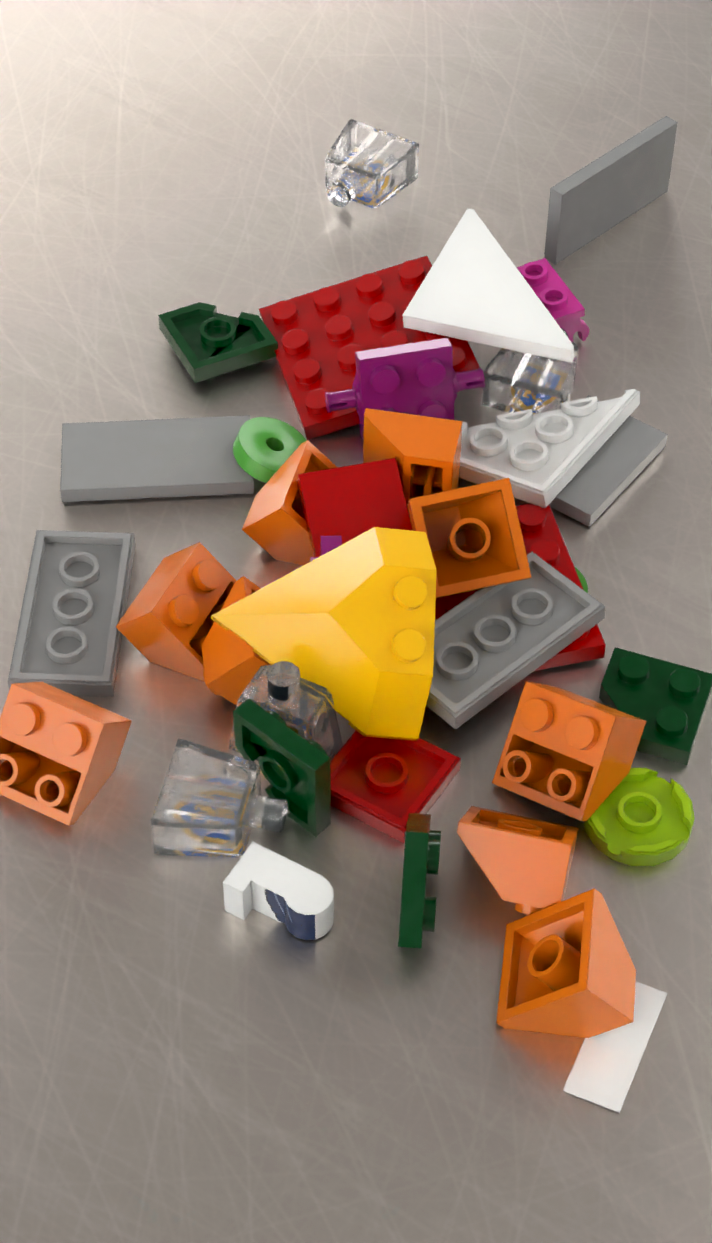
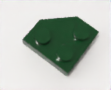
(216, 342)
(663, 695)
(291, 764)
(420, 859)

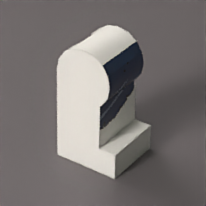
(280, 891)

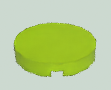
(642, 820)

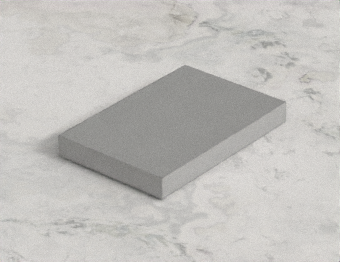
(610, 471)

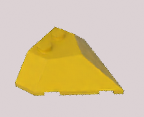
(354, 625)

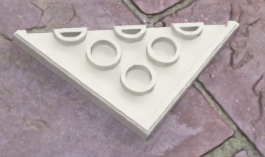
(484, 298)
(544, 448)

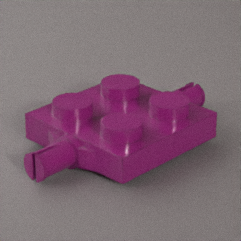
(406, 380)

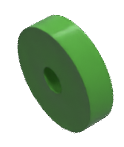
(264, 446)

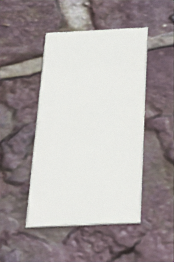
(612, 1058)

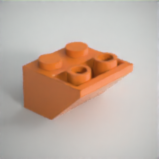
(423, 447)
(175, 610)
(56, 749)
(566, 750)

